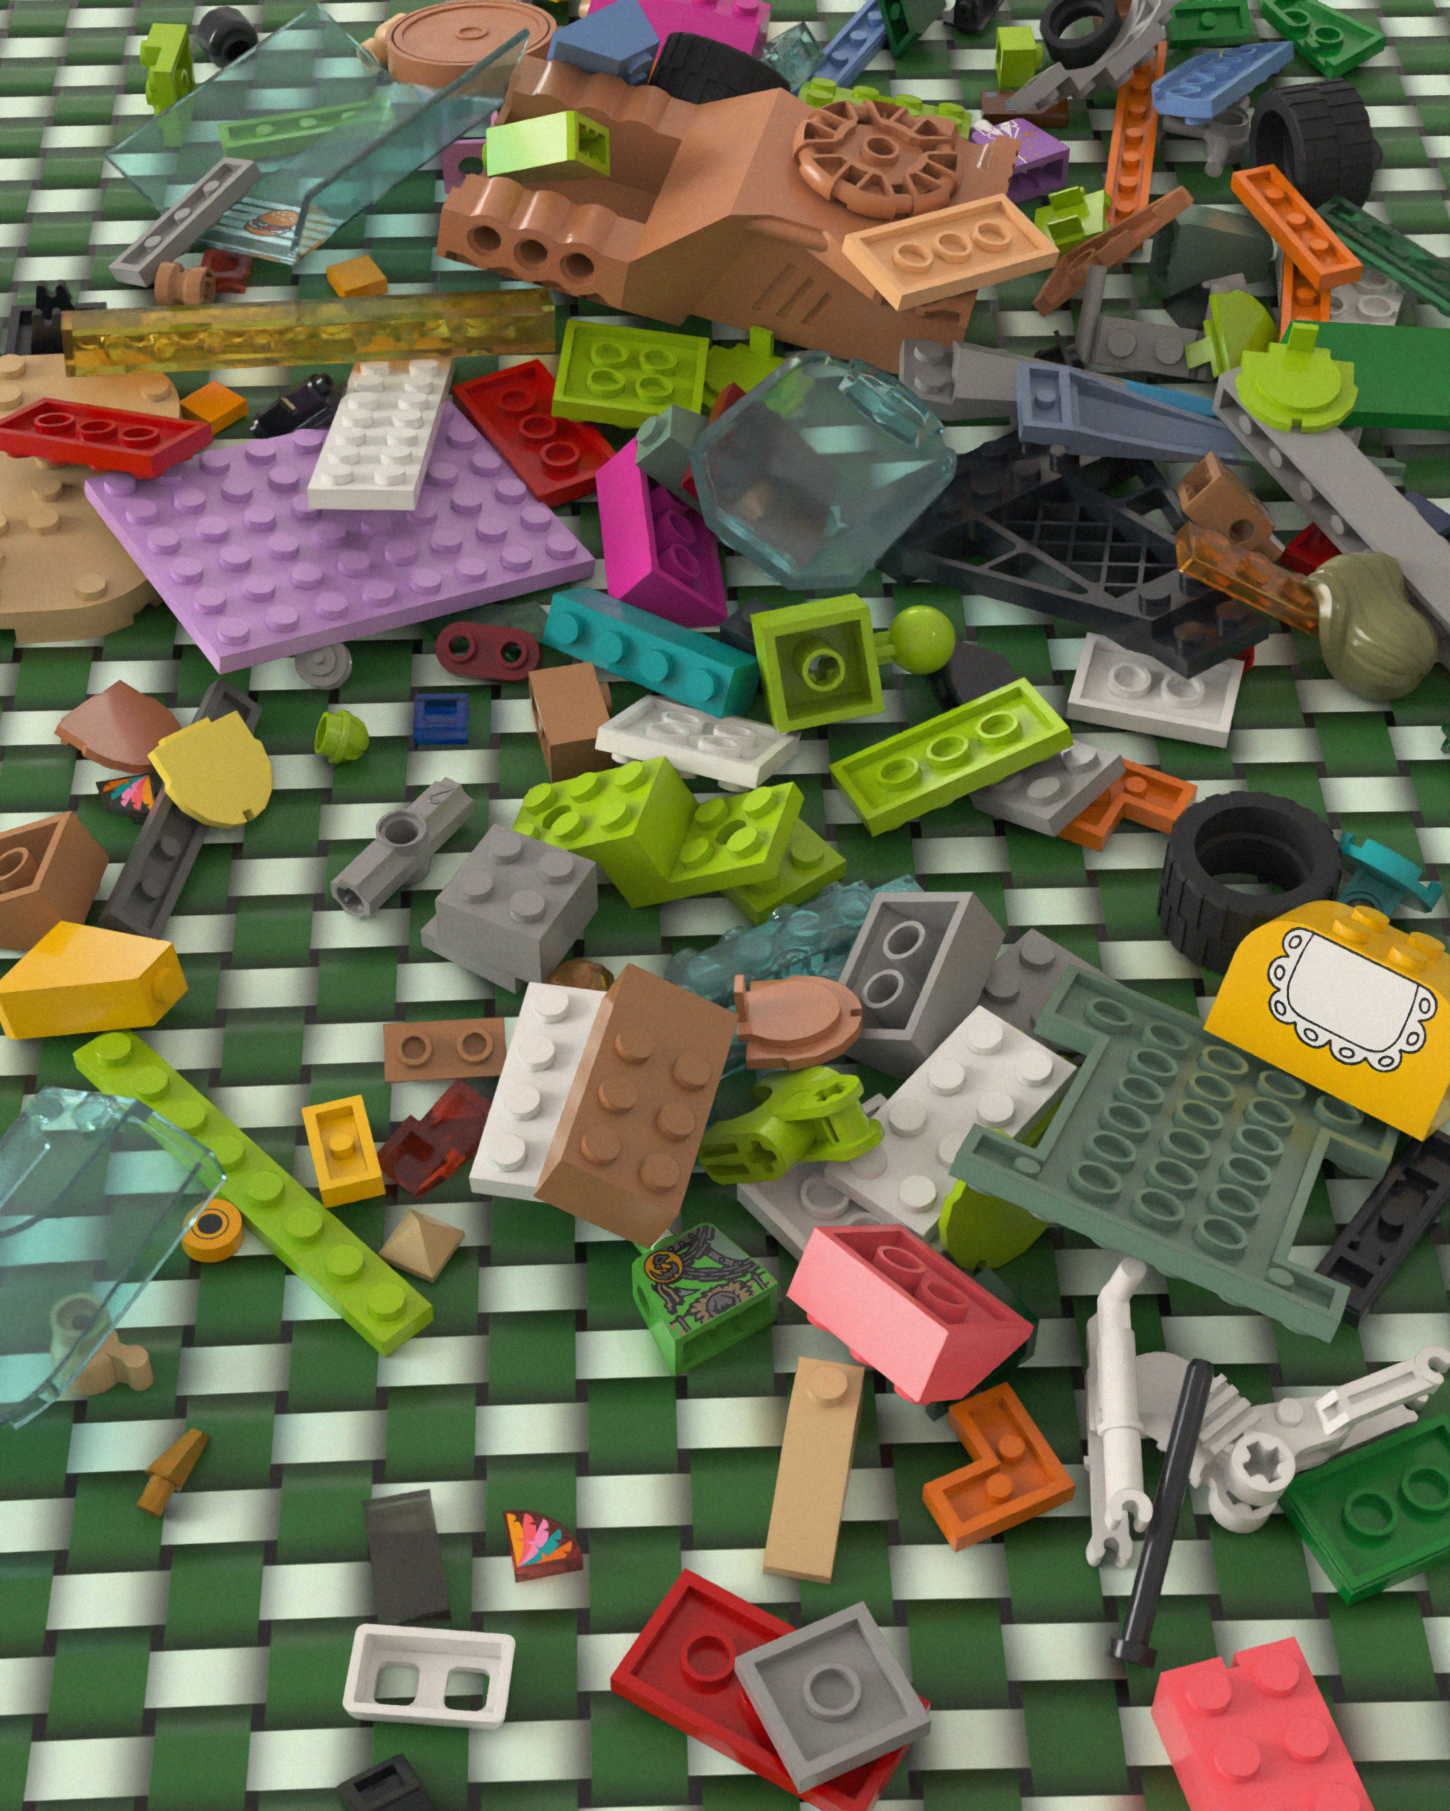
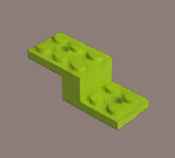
(656, 834)

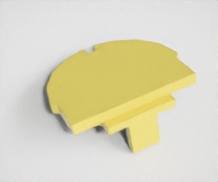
(215, 771)

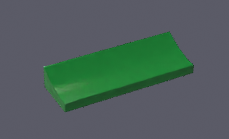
(1397, 371)

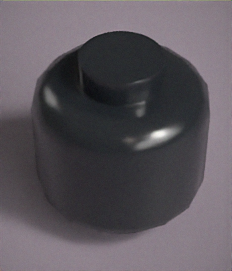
(225, 35)

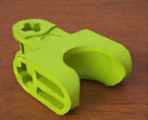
(796, 1119)

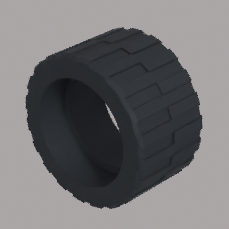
(710, 71)
(1316, 140)
(1246, 836)

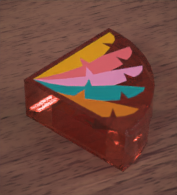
(539, 1546)

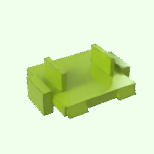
(1073, 217)

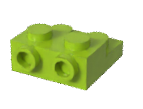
(168, 64)

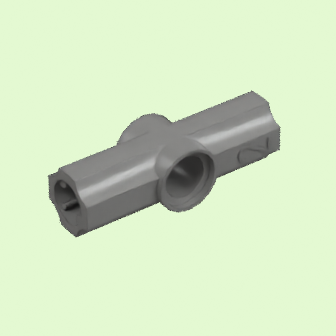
(402, 848)

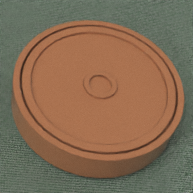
(453, 36)

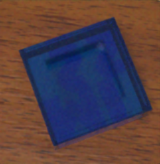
(441, 719)

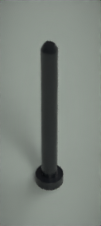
(1161, 1530)

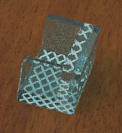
(794, 54)

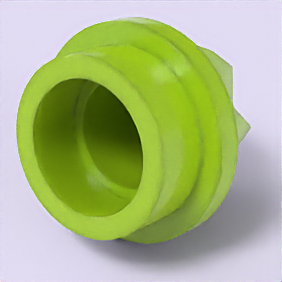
(341, 737)

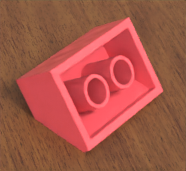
(905, 1310)

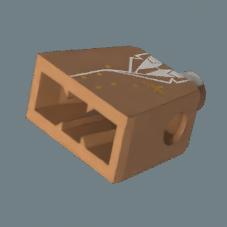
(1218, 498)

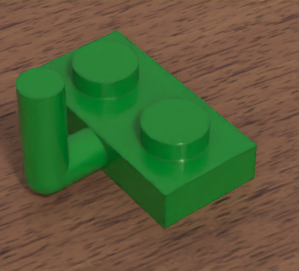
(1208, 24)

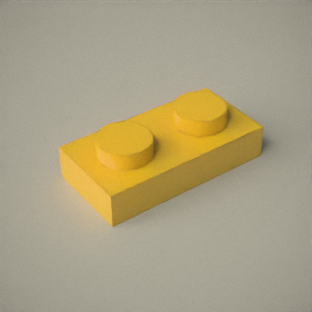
(343, 1151)

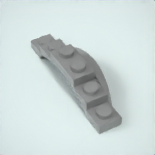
(1131, 47)

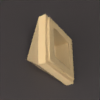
(421, 1245)

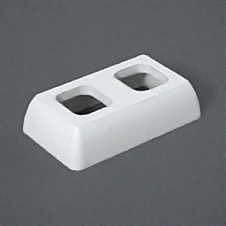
(436, 1657)

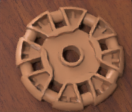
(912, 159)

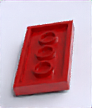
(102, 437)
(544, 451)
(687, 1677)

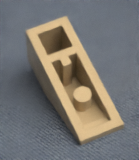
(814, 1470)

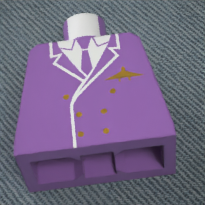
(1040, 162)

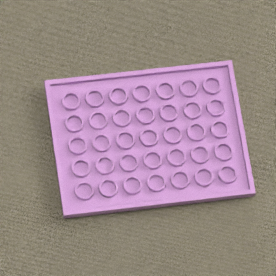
(271, 579)

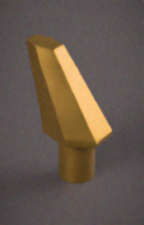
(170, 1472)

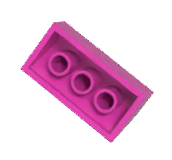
(731, 22)
(657, 547)

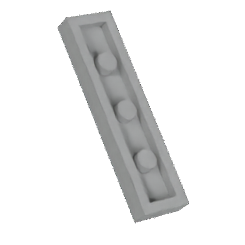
(186, 221)

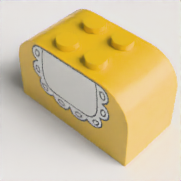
(1346, 1010)

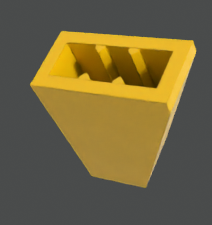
(89, 983)

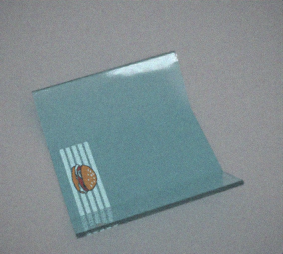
(320, 127)

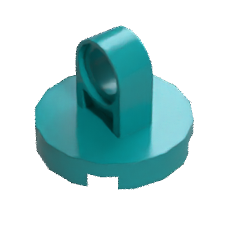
(1384, 878)

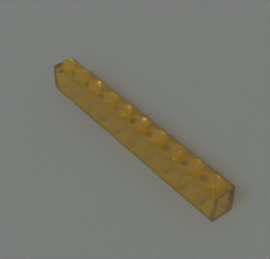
(307, 331)

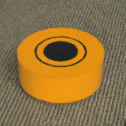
(215, 1233)

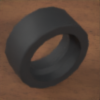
(1085, 50)

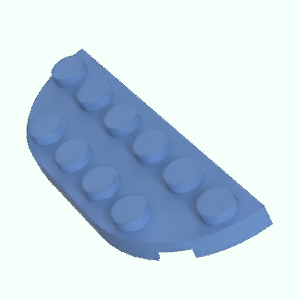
(1210, 84)

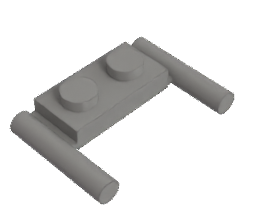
(1133, 342)

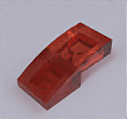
(432, 1149)

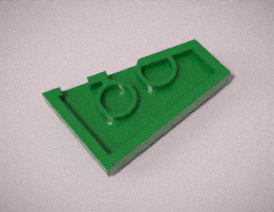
(1323, 34)

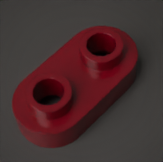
(487, 652)

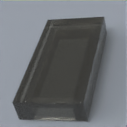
(406, 1560)

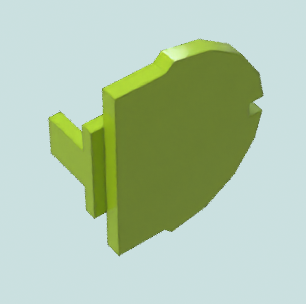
(1236, 326)
(740, 365)
(1297, 384)
(985, 1228)

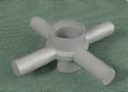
(1225, 135)

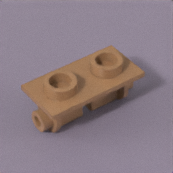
(444, 1050)

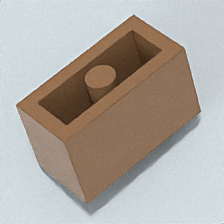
(567, 712)

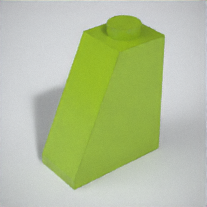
(548, 149)

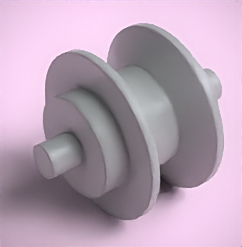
(325, 667)

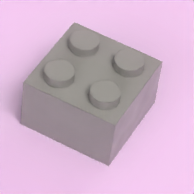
(517, 904)

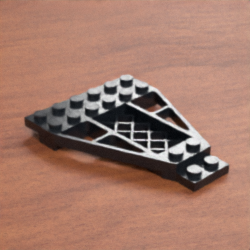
(1059, 536)

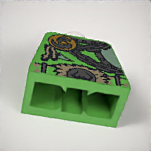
(700, 1294)

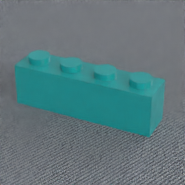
(652, 652)

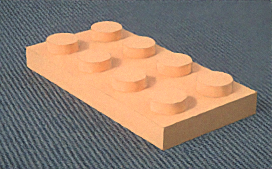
(950, 251)

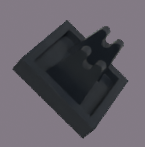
(38, 326)

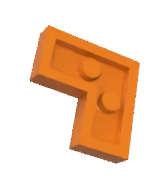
(1137, 795)
(1010, 1474)

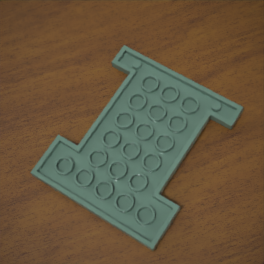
(1181, 1152)

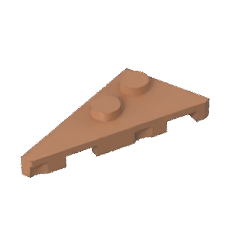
(1108, 249)

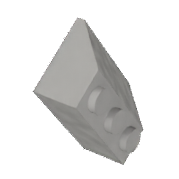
(917, 974)

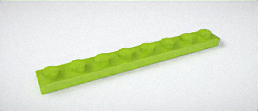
(268, 1198)

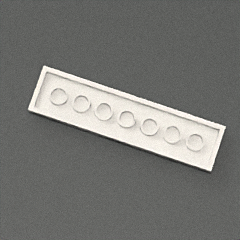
(382, 435)

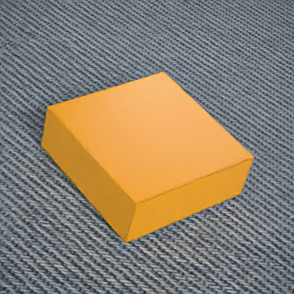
(357, 278)
(214, 405)

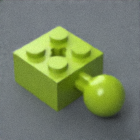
(848, 676)

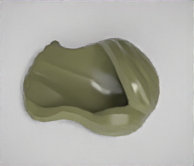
(1369, 628)

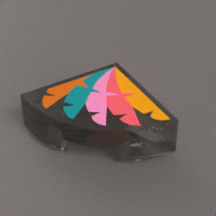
(128, 796)

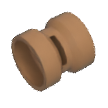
(184, 286)

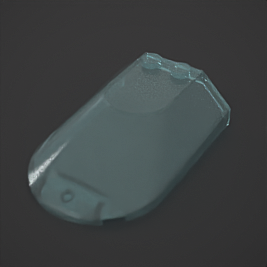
(820, 470)
(87, 1218)

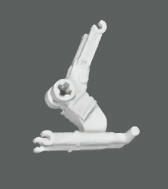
(1238, 1446)

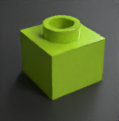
(1016, 56)

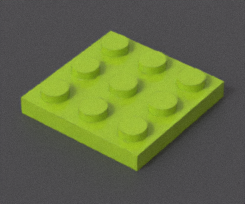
(627, 374)

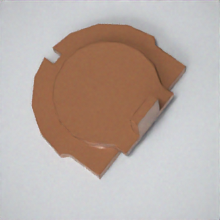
(118, 728)
(795, 1021)

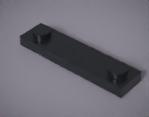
(1390, 1224)

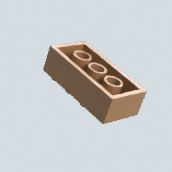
(638, 1107)

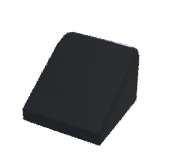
(386, 1787)

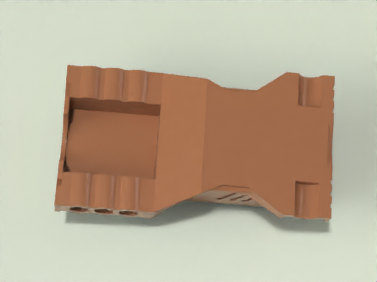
(700, 218)

